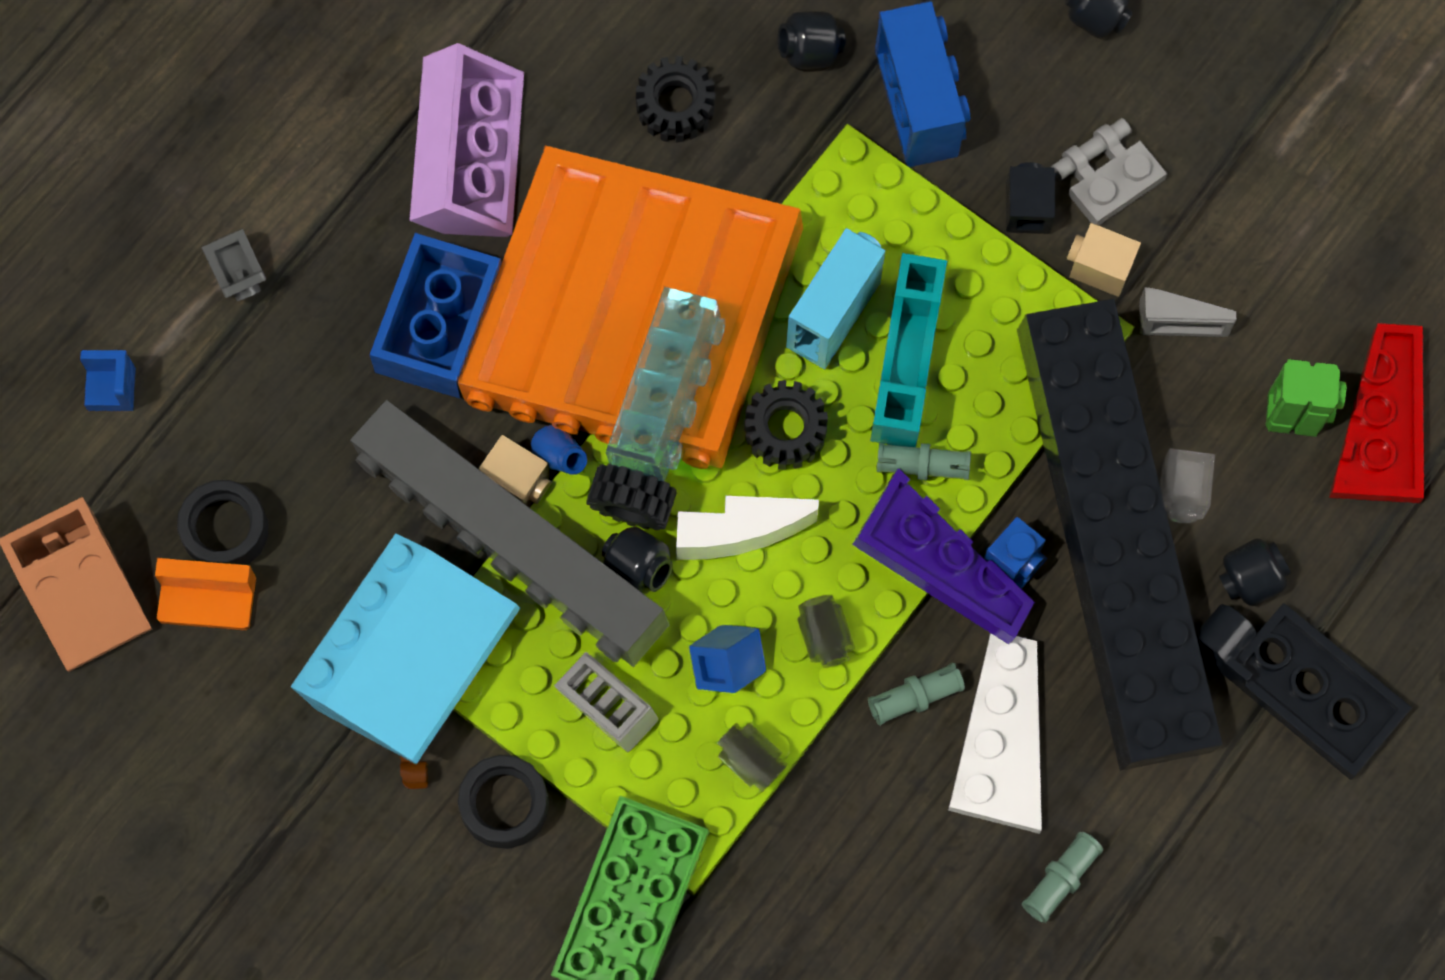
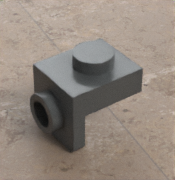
(234, 265)

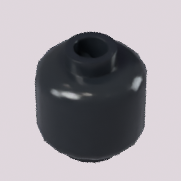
(1099, 16)
(811, 40)
(638, 559)
(1254, 572)

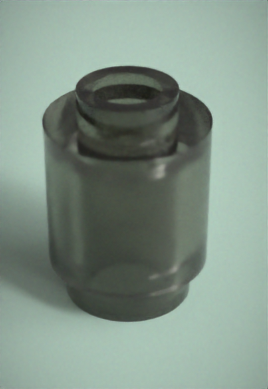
(825, 631)
(751, 756)

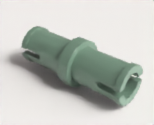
(924, 461)
(916, 694)
(1062, 877)

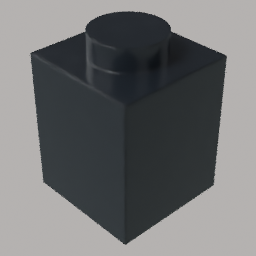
(1030, 199)

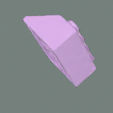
(467, 144)

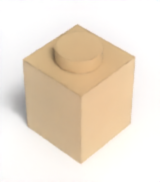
(1103, 258)
(517, 471)

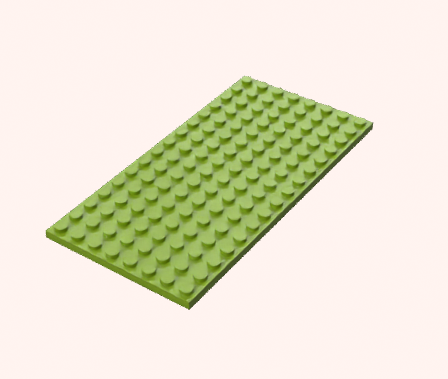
(972, 403)

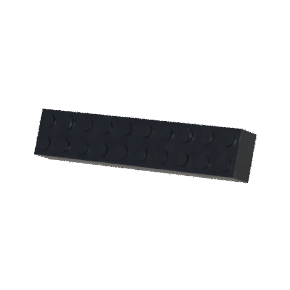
(1118, 535)

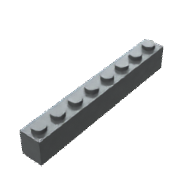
(510, 534)

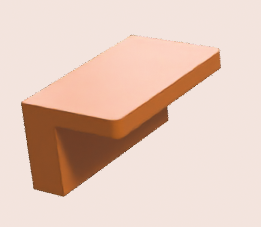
(205, 594)

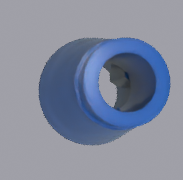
(559, 450)

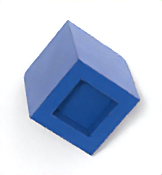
(108, 380)
(727, 658)

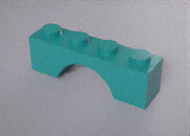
(908, 350)

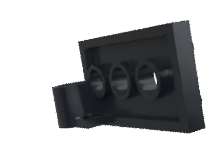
(1233, 649)

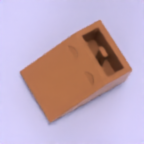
(75, 584)

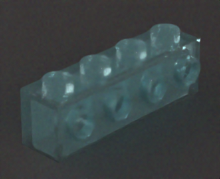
(665, 383)

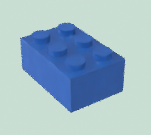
(921, 83)
(434, 314)

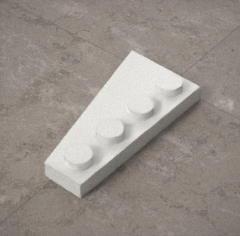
(1001, 747)

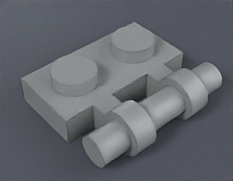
(1116, 183)

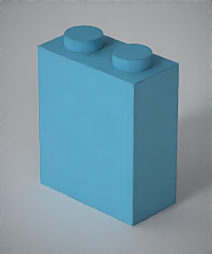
(835, 297)

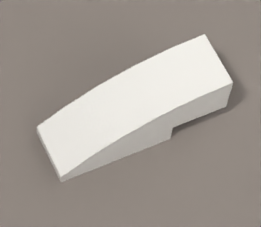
(744, 526)

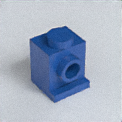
(1018, 552)

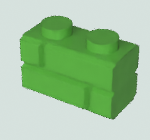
(1304, 398)

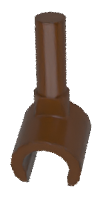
(414, 775)

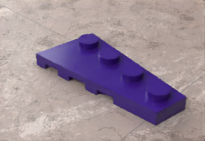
(924, 549)

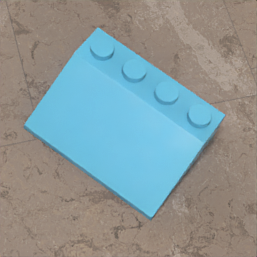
(405, 648)

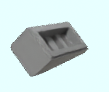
(1181, 316)
(628, 722)

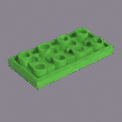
(631, 896)

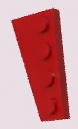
(1385, 431)

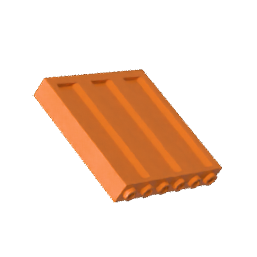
(588, 281)

